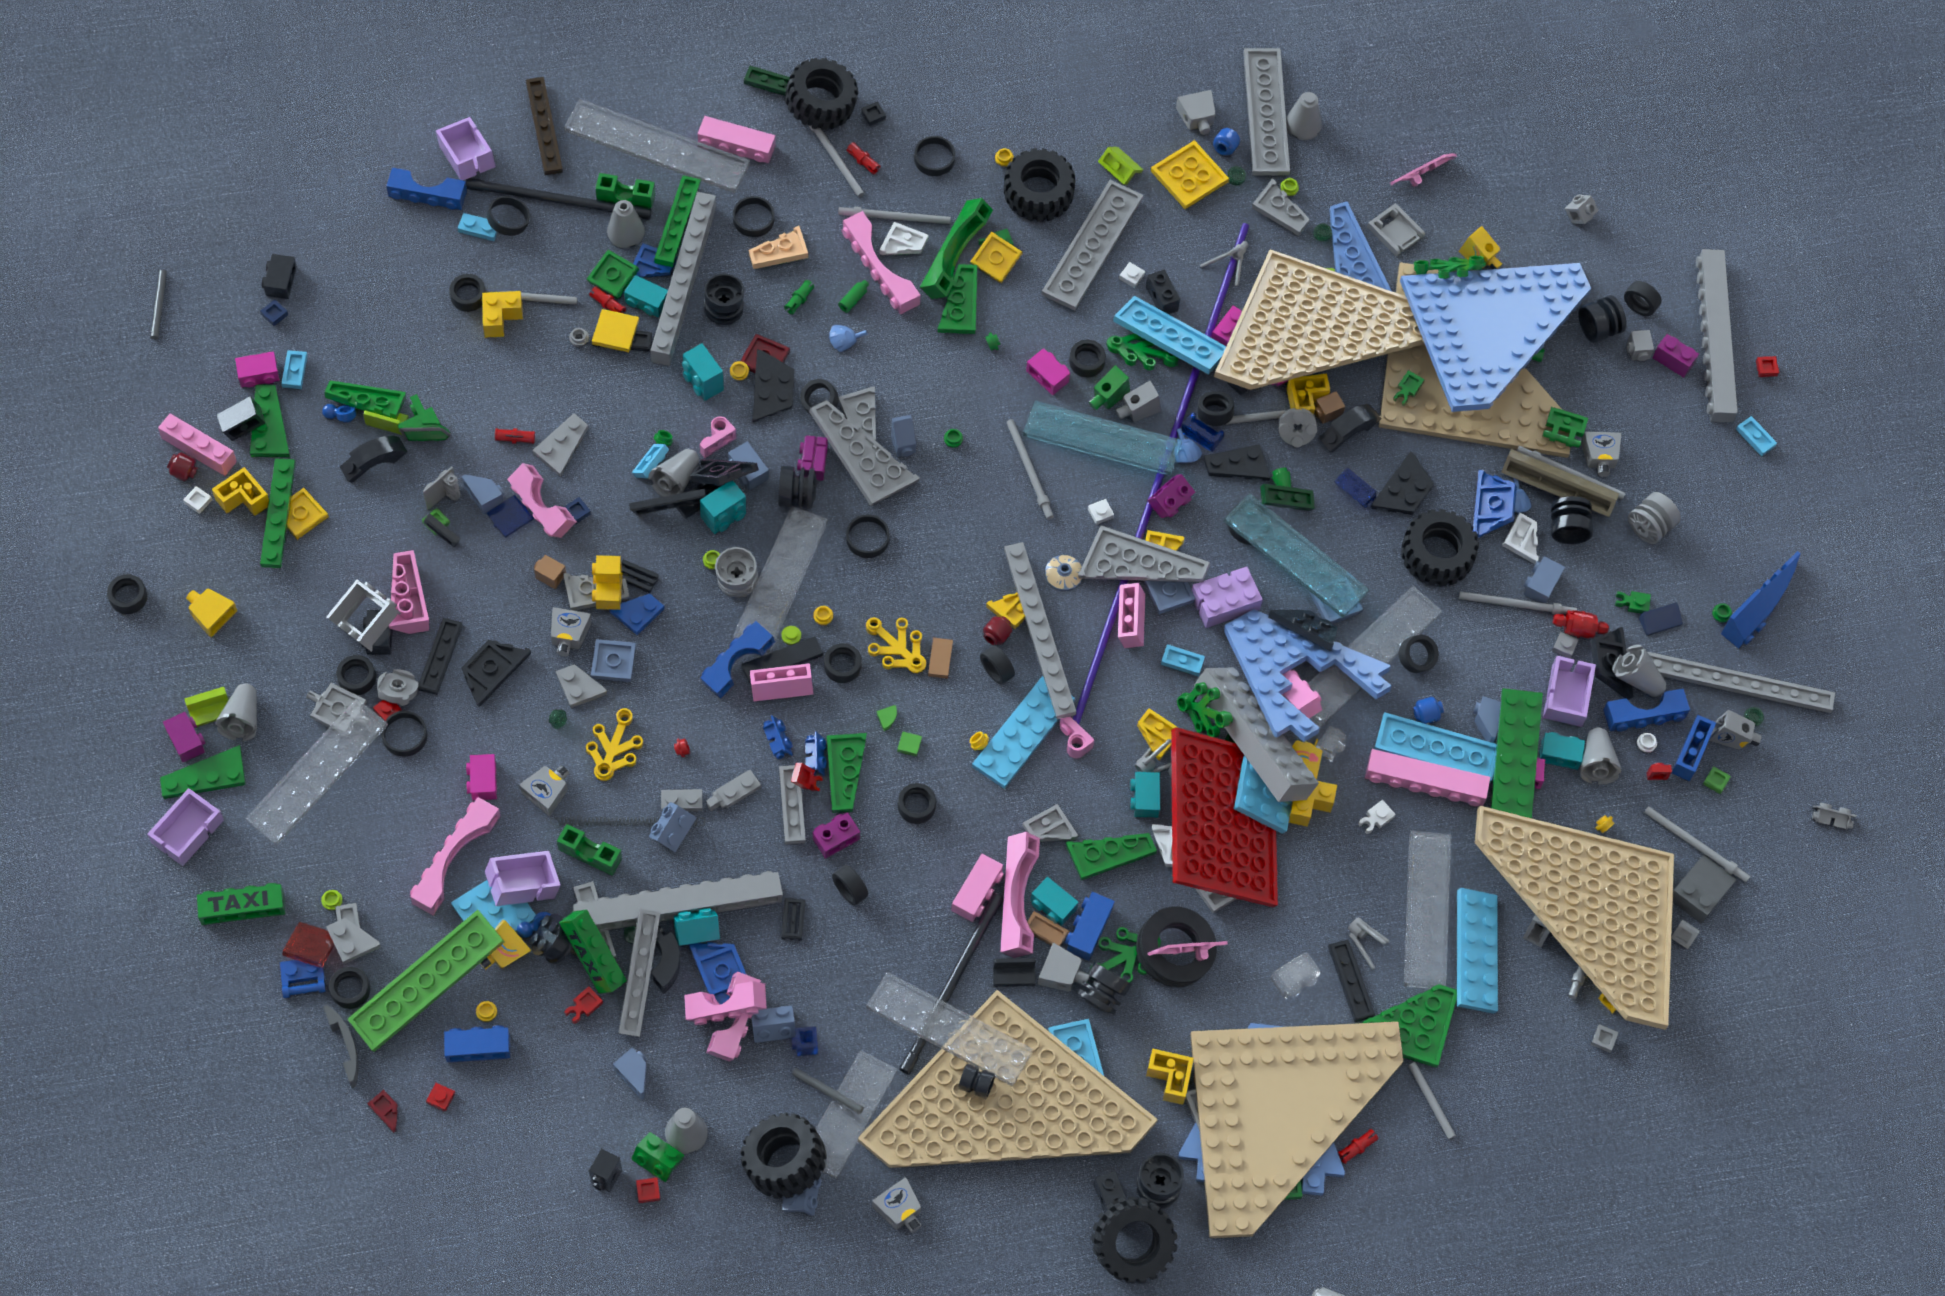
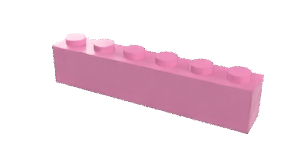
(1427, 778)

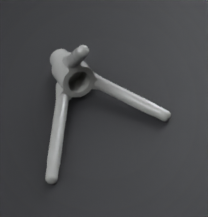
(1237, 254)

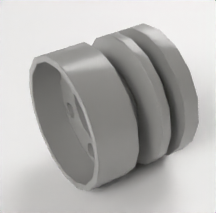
(1654, 517)
(736, 562)

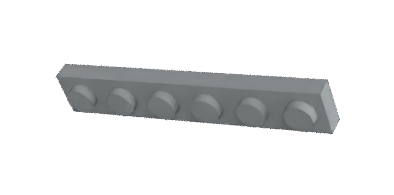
(639, 973)

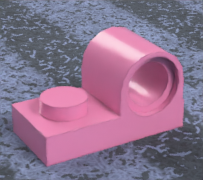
(719, 437)
(1077, 736)

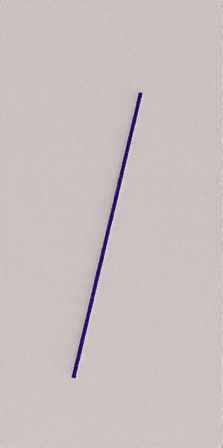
(1157, 483)

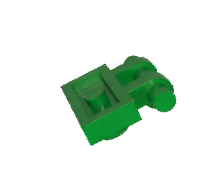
(1565, 422)

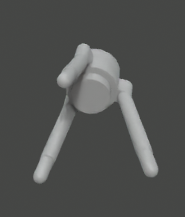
(1146, 762)
(1361, 929)

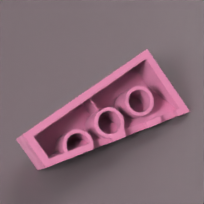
(408, 595)

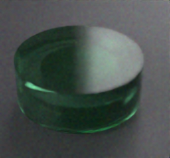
(1236, 175)

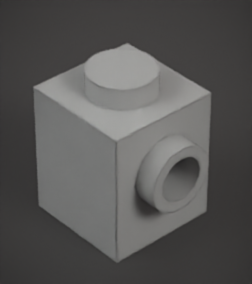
(1640, 345)

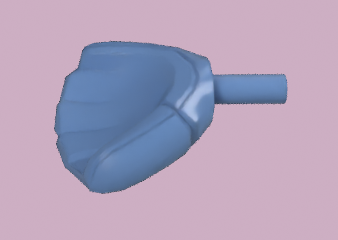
(844, 337)
(1189, 450)
(1522, 500)

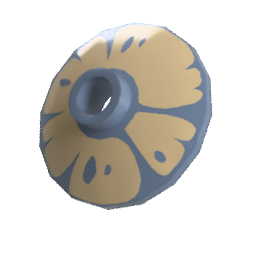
(1063, 580)

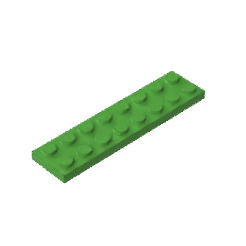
(425, 980)

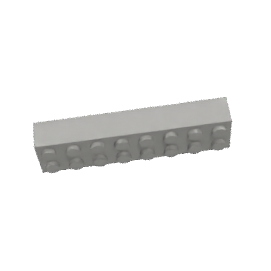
(1270, 756)

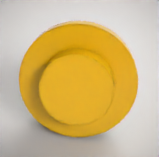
(1003, 157)
(739, 370)
(823, 615)
(979, 741)
(1604, 823)
(486, 1011)

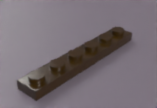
(544, 126)

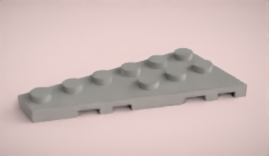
(865, 459)
(1131, 558)

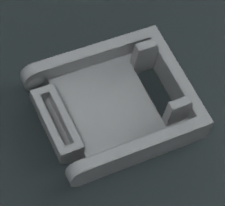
(1397, 234)

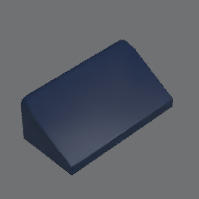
(1661, 619)

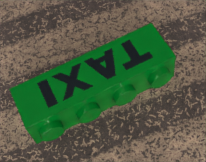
(241, 904)
(593, 951)

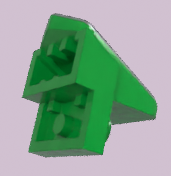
(423, 425)

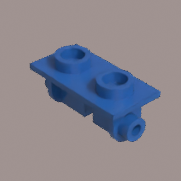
(776, 730)
(816, 746)

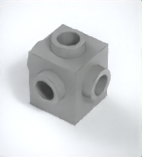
(1581, 209)

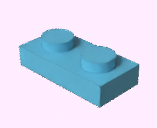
(476, 227)
(294, 369)
(1756, 436)
(650, 460)
(1182, 660)

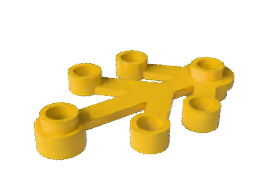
(897, 647)
(613, 749)

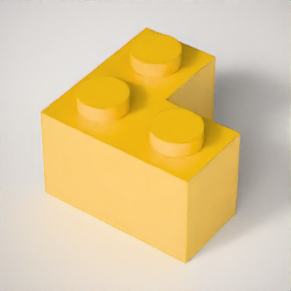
(500, 307)
(1306, 389)
(241, 489)
(608, 580)
(1320, 799)
(1173, 1069)

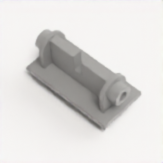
(1841, 818)

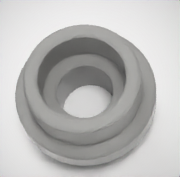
(579, 332)

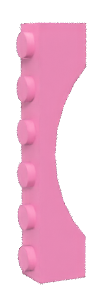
(900, 291)
(478, 821)
(1021, 856)

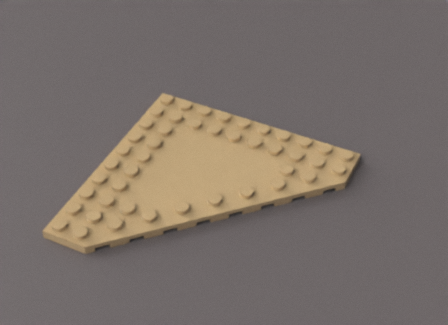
(1312, 321)
(1511, 421)
(1598, 900)
(1276, 1105)
(1050, 1112)

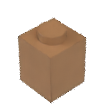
(1329, 407)
(549, 571)

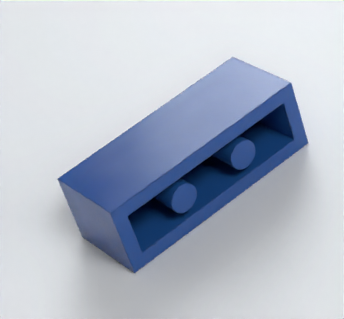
(1693, 748)
(1089, 925)
(477, 1044)

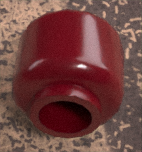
(182, 466)
(997, 630)

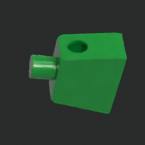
(1110, 389)

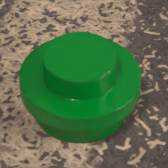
(993, 341)
(663, 437)
(953, 438)
(1722, 612)

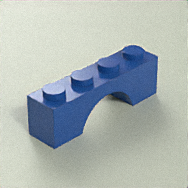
(447, 194)
(752, 641)
(1623, 715)

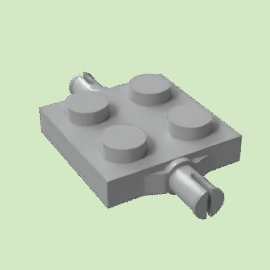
(331, 704)

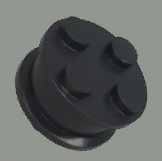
(551, 940)

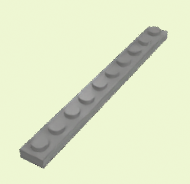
(1040, 631)
(1744, 683)

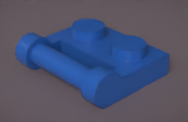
(298, 971)

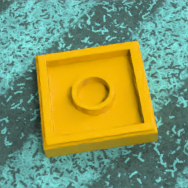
(996, 257)
(615, 330)
(304, 514)

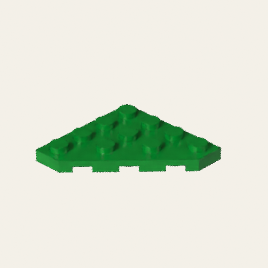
(1422, 1023)

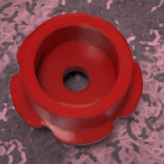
(682, 747)

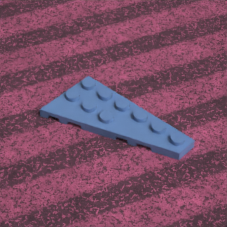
(1351, 250)

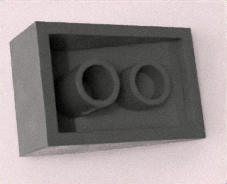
(1702, 889)

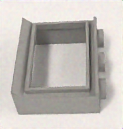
(351, 601)

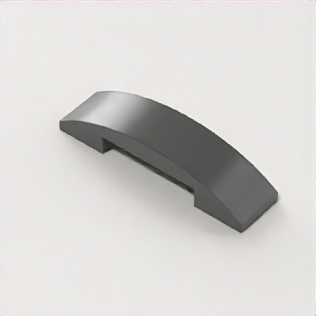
(351, 1066)

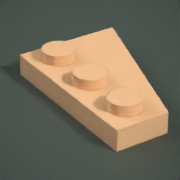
(784, 249)

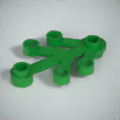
(1452, 264)
(1122, 344)
(1187, 703)
(1127, 953)

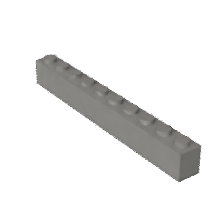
(683, 279)
(1717, 336)
(721, 896)

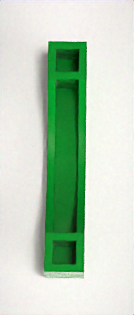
(941, 273)

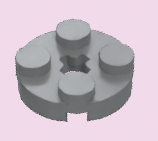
(1297, 437)
(387, 687)

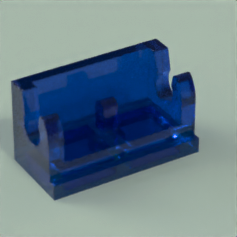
(1201, 432)
(1356, 487)

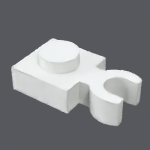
(1377, 815)

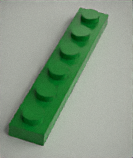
(677, 221)
(278, 513)

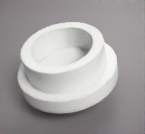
(1647, 742)

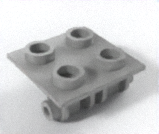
(444, 485)

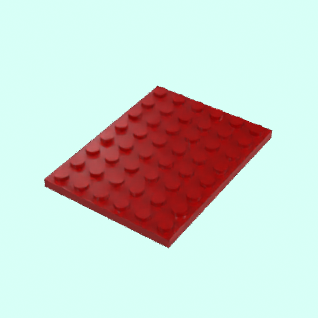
(1211, 840)

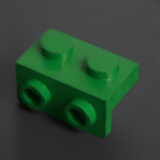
(657, 1156)

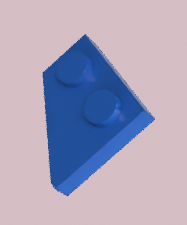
(645, 262)
(638, 612)

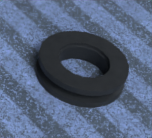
(1156, 965)

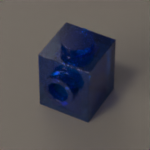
(805, 1041)

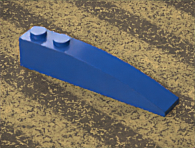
(1758, 607)

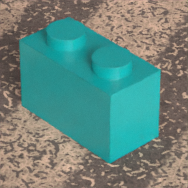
(645, 296)
(1562, 750)
(1146, 794)
(1053, 901)
(696, 926)

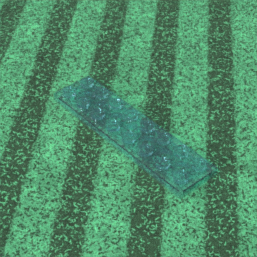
(1102, 438)
(1296, 555)

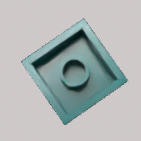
(702, 372)
(723, 507)

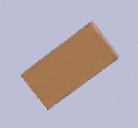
(940, 658)
(1047, 930)

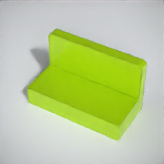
(1119, 164)
(383, 422)
(207, 705)

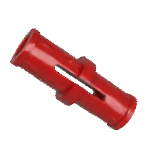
(863, 158)
(606, 300)
(501, 435)
(1358, 1146)

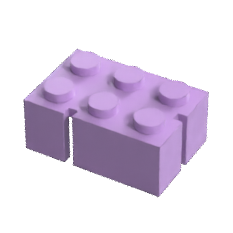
(465, 148)
(1226, 597)
(1569, 691)
(185, 827)
(522, 878)

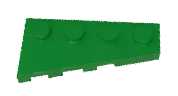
(960, 308)
(367, 398)
(269, 438)
(844, 762)
(210, 774)
(1110, 853)

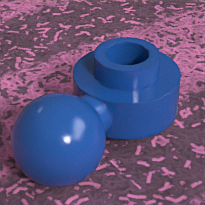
(344, 413)
(526, 929)

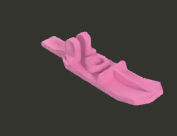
(1414, 176)
(1200, 949)

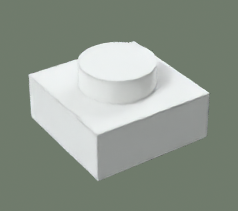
(1132, 275)
(197, 500)
(1100, 511)

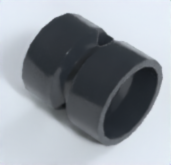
(976, 1081)

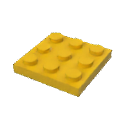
(1189, 174)

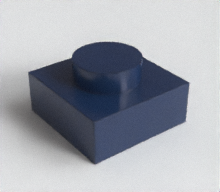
(274, 312)
(578, 509)

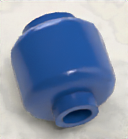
(1226, 141)
(1428, 710)

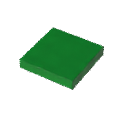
(612, 274)

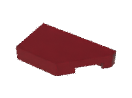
(385, 1109)

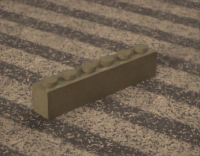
(1559, 481)

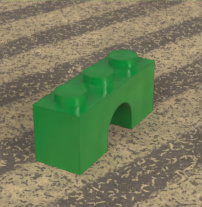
(611, 190)
(576, 844)

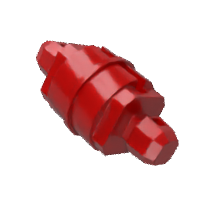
(1580, 624)

